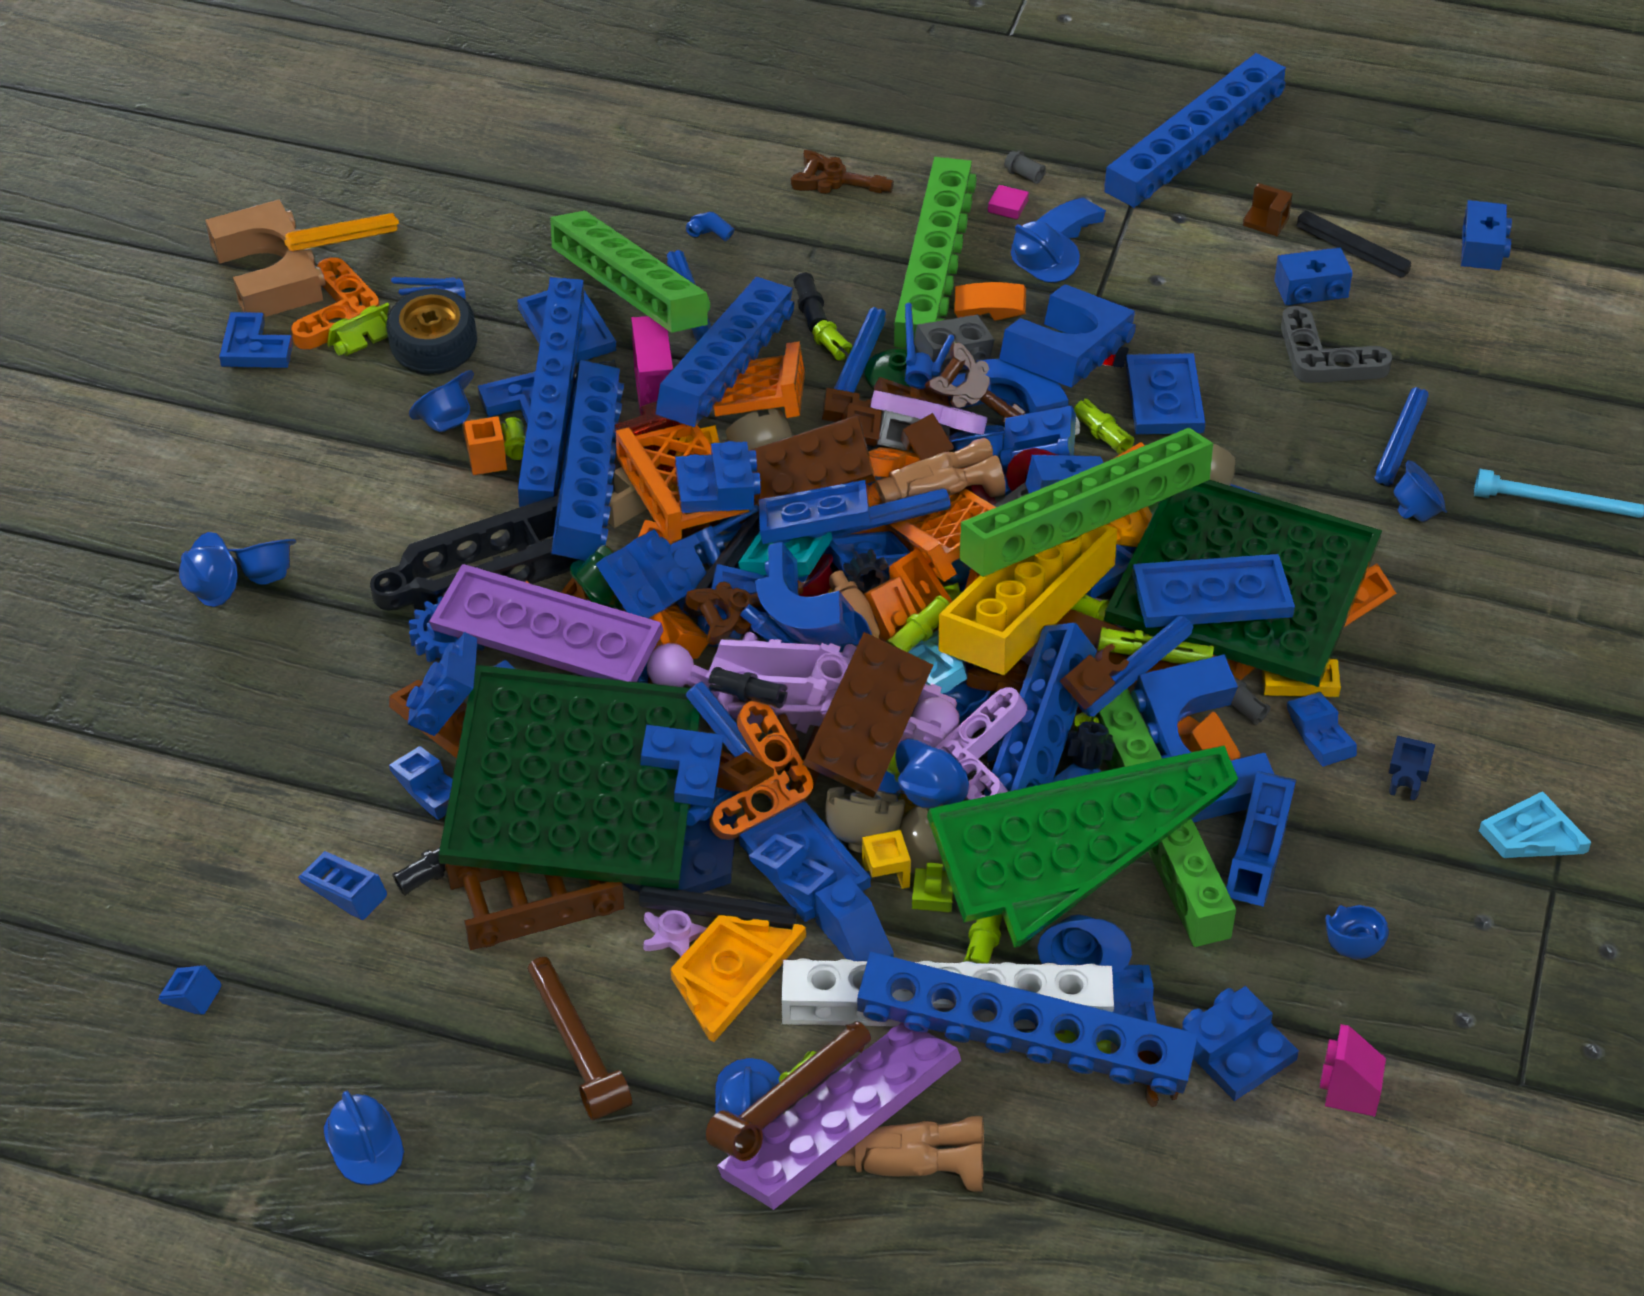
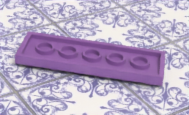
(546, 625)
(840, 1113)

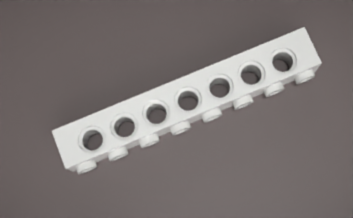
(808, 1005)

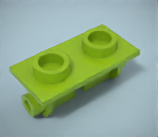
(348, 334)

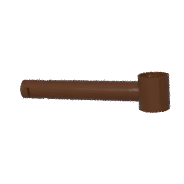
(602, 1091)
(743, 1134)

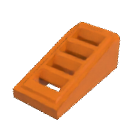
(681, 630)

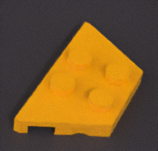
(730, 967)

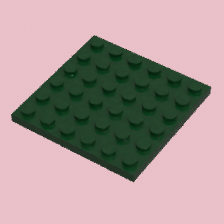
(1319, 554)
(558, 782)

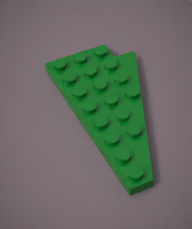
(1060, 841)

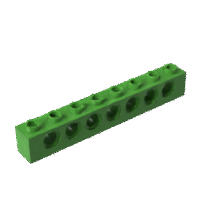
(935, 244)
(630, 271)
(1085, 501)
(1182, 856)

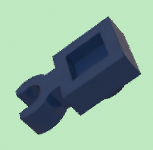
(1410, 764)

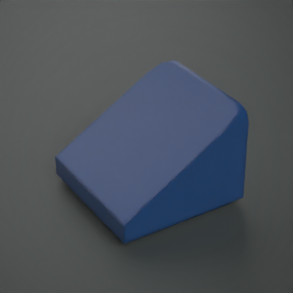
(191, 989)

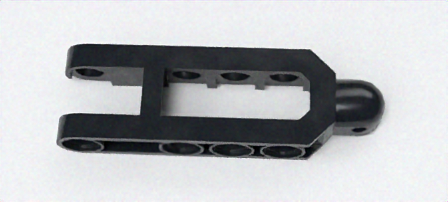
(523, 531)

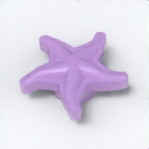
(671, 930)

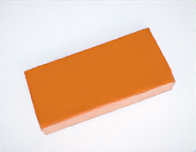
(1372, 593)

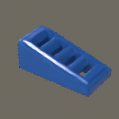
(347, 886)

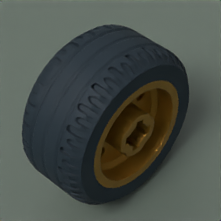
(432, 331)

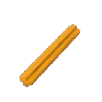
(341, 232)

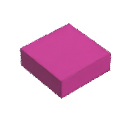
(1008, 202)

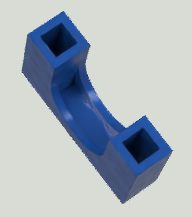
(1092, 333)
(1187, 689)

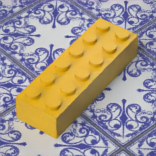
(1006, 611)

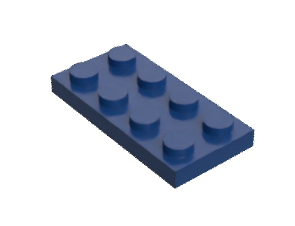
(1213, 590)

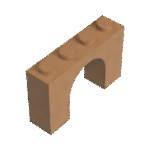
(263, 229)

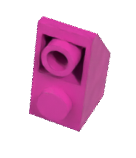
(1352, 1073)

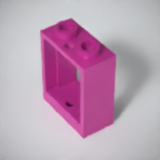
(650, 358)

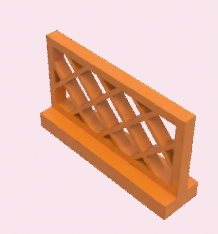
(767, 385)
(655, 484)
(939, 532)

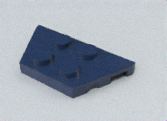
(705, 859)

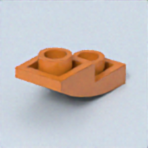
(997, 298)

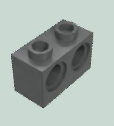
(966, 330)

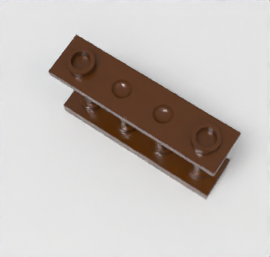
(528, 918)

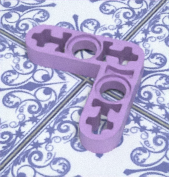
(916, 408)
(969, 750)

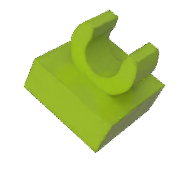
(932, 889)

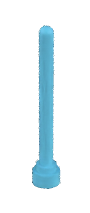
(1491, 484)

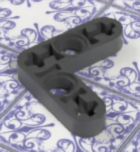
(1374, 360)

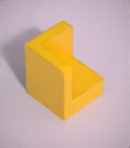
(887, 855)

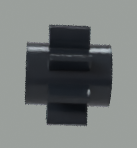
(862, 564)
(1090, 745)

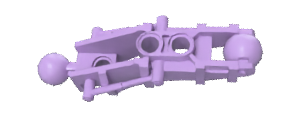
(811, 679)

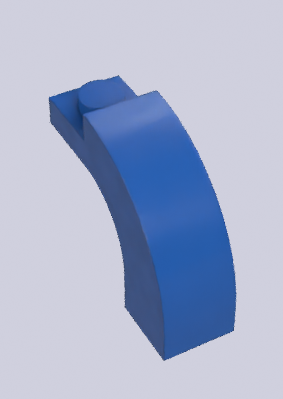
(1020, 387)
(805, 619)
(1261, 839)

